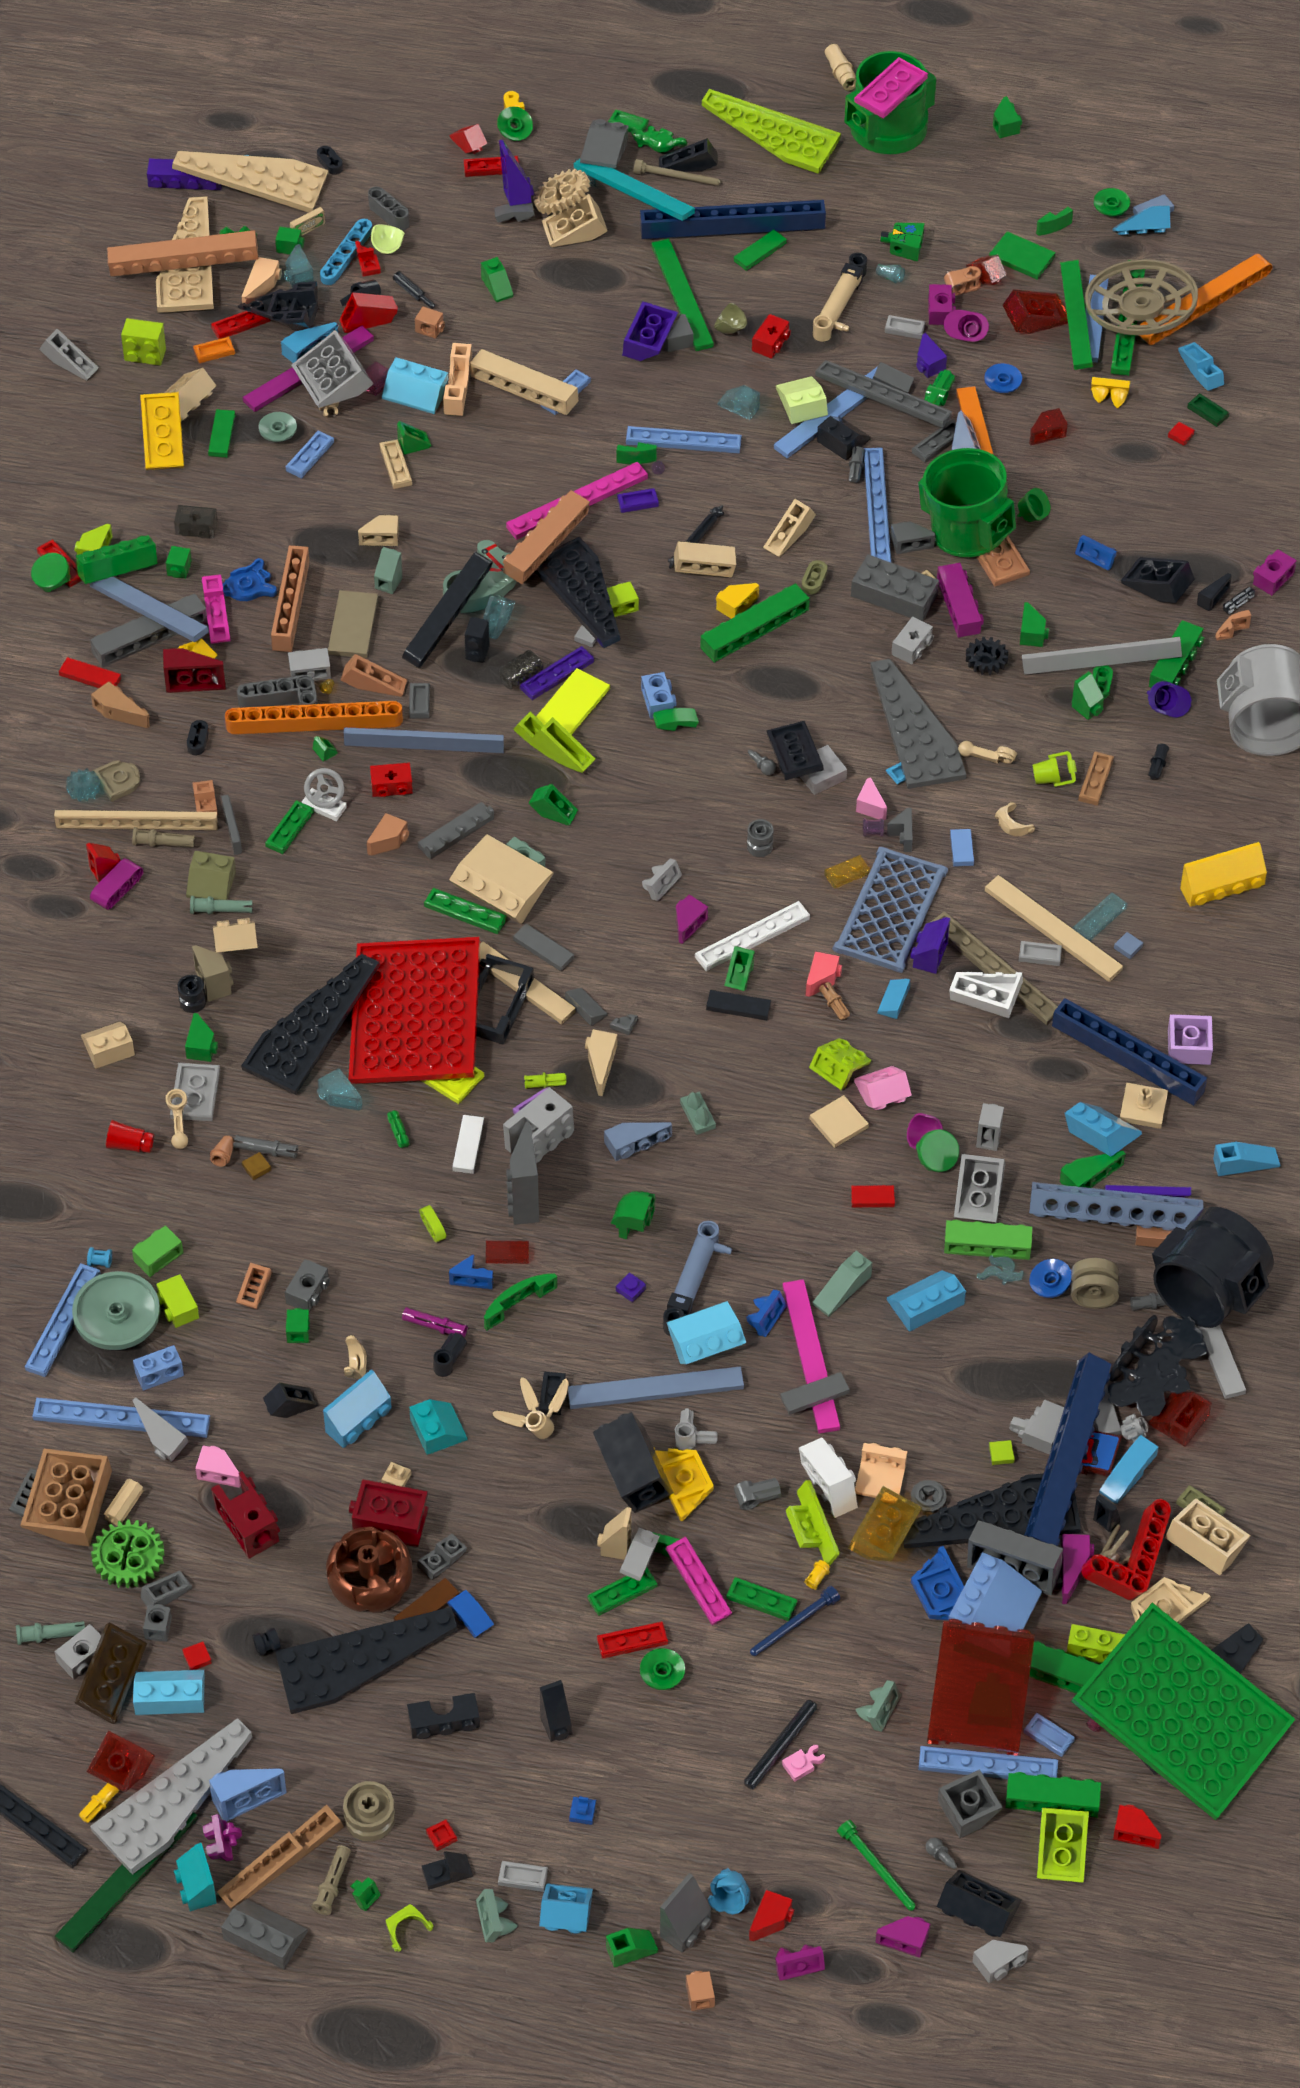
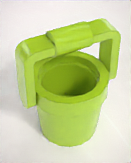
(1048, 771)

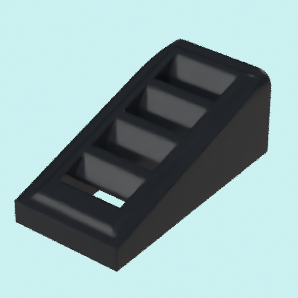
(1214, 592)
(1106, 1513)

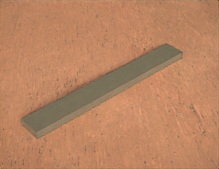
(990, 964)

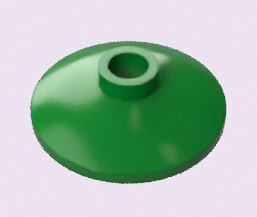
(517, 117)
(1111, 202)
(662, 1660)

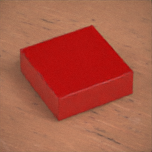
(1181, 433)
(196, 1656)
(441, 1835)

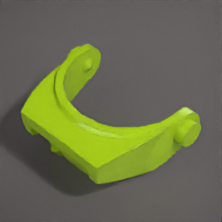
(407, 1912)

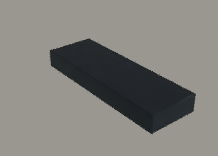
(738, 1005)

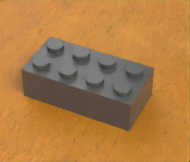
(894, 587)
(1030, 1557)

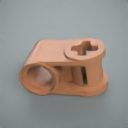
(962, 280)

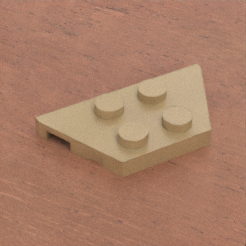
(1172, 1598)

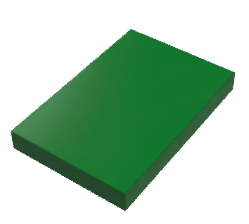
(1023, 255)

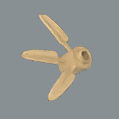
(535, 1421)

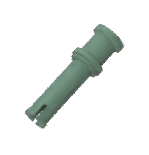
(210, 905)
(38, 1632)

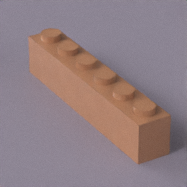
(545, 537)
(290, 598)

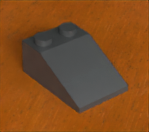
(605, 143)
(684, 1915)

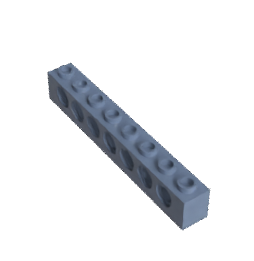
(1108, 1198)

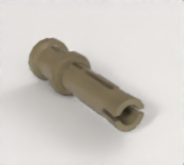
(157, 838)
(329, 1887)

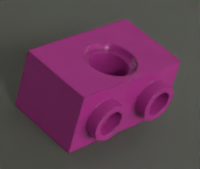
(940, 303)
(1274, 572)

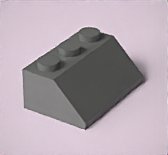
(263, 1933)

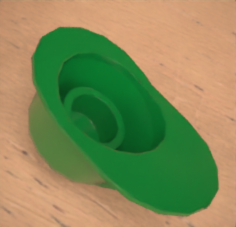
(1034, 505)

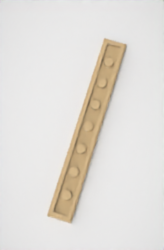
(141, 819)
(1054, 928)

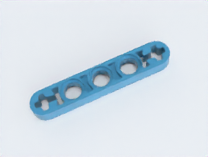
(345, 259)

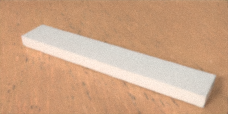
(752, 935)

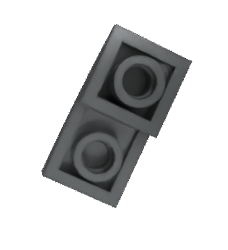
(521, 212)
(444, 1555)

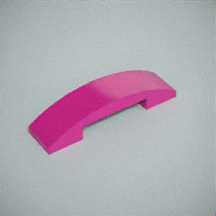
(215, 609)

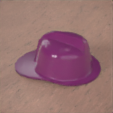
(966, 325)

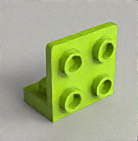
(838, 1061)

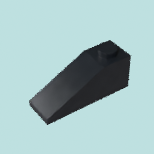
(691, 158)
(555, 1711)

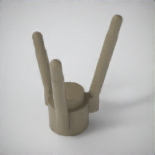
(1111, 1553)

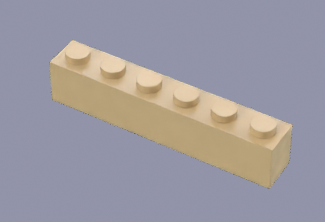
(524, 382)

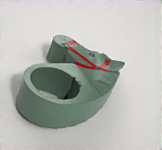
(494, 582)

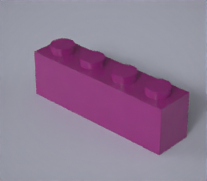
(959, 600)

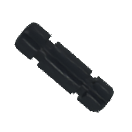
(1238, 600)

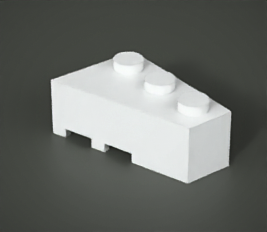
(831, 1475)

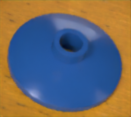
(1003, 378)
(1047, 1271)

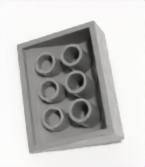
(332, 371)

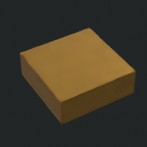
(256, 1166)

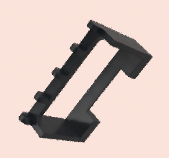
(506, 1022)

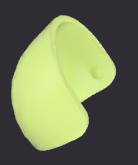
(386, 238)

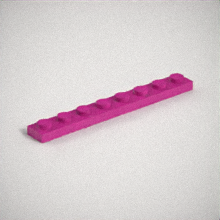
(592, 492)

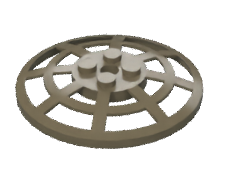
(1131, 300)

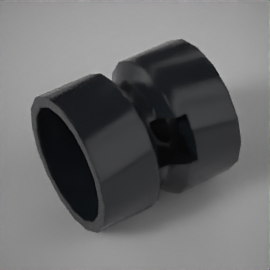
(191, 993)

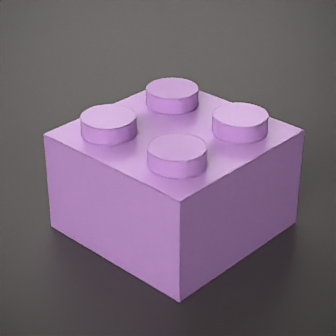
(1190, 1039)

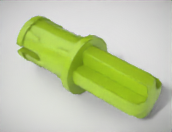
(545, 1080)

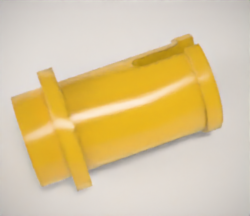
(820, 1569)

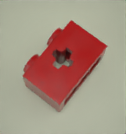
(771, 336)
(391, 779)

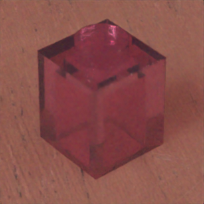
(378, 375)

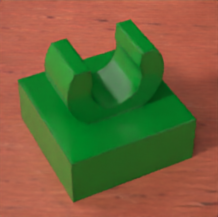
(365, 1893)

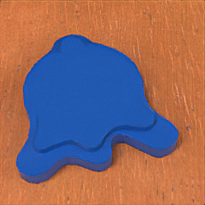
(249, 582)

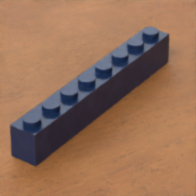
(1129, 1051)

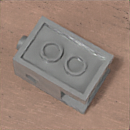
(549, 1120)

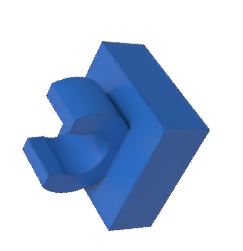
(582, 1810)

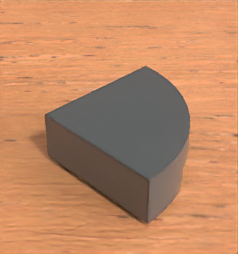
(624, 1024)

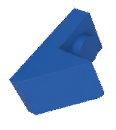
(465, 1275)

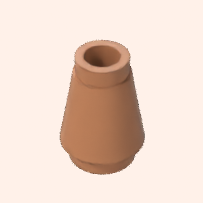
(222, 1151)

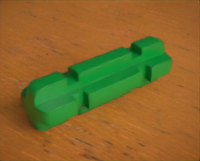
(398, 1129)

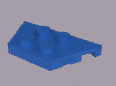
(938, 1585)

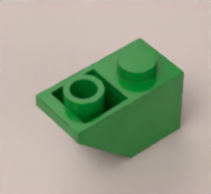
(1006, 120)
(630, 1945)

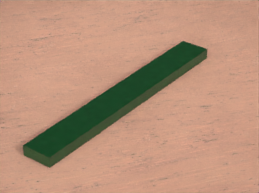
(107, 1898)

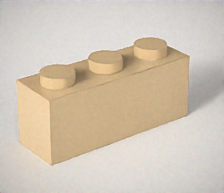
(704, 559)

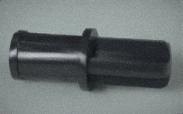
(1158, 761)

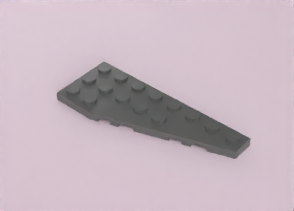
(920, 740)

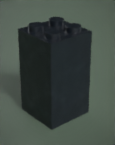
(632, 1462)

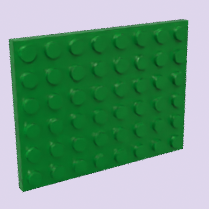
(1183, 1710)

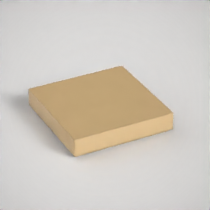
(839, 1121)

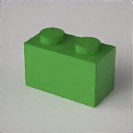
(157, 1251)

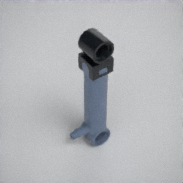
(682, 1299)

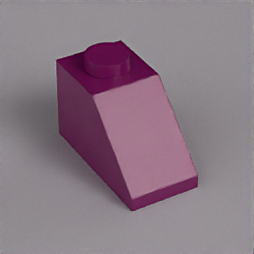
(689, 917)
(905, 1935)

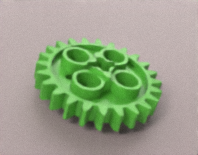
(147, 1557)

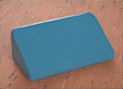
(894, 998)

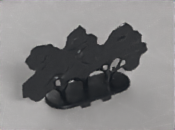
(1160, 1369)

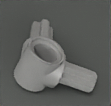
(687, 1434)

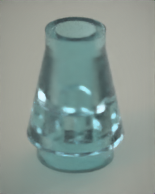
(891, 272)

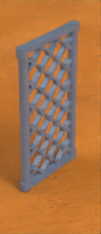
(882, 863)

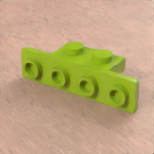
(811, 1525)

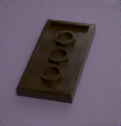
(110, 1673)

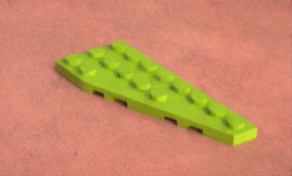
(782, 135)

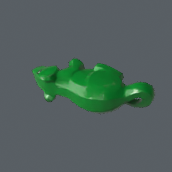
(658, 140)

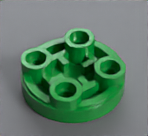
(50, 571)
(938, 1150)

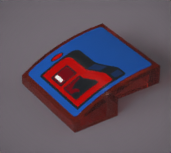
(1101, 1453)

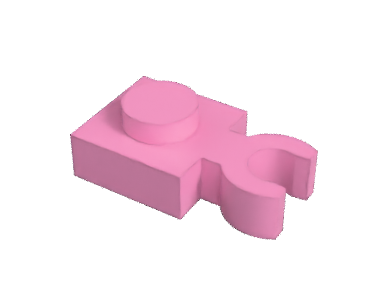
(800, 1764)

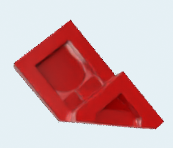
(367, 260)

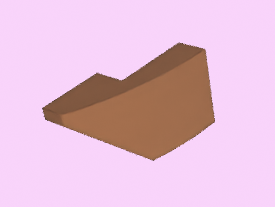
(1235, 622)

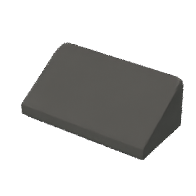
(585, 1006)

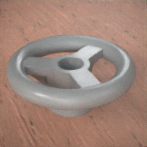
(331, 789)

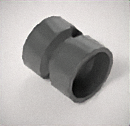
(760, 838)

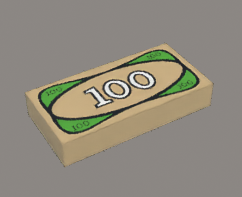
(309, 221)

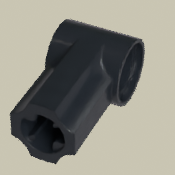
(449, 1354)

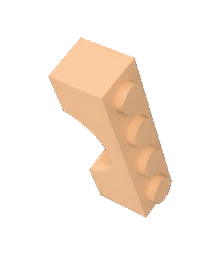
(458, 381)

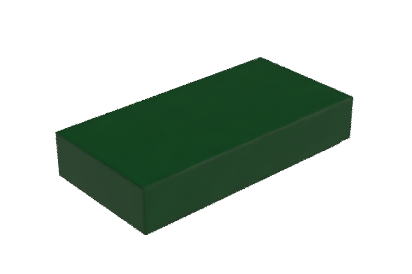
(1208, 410)

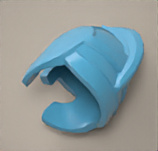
(729, 1892)

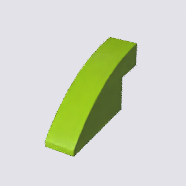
(554, 742)

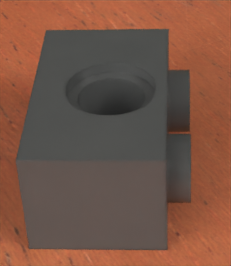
(307, 1275)

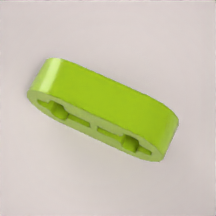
(432, 1223)

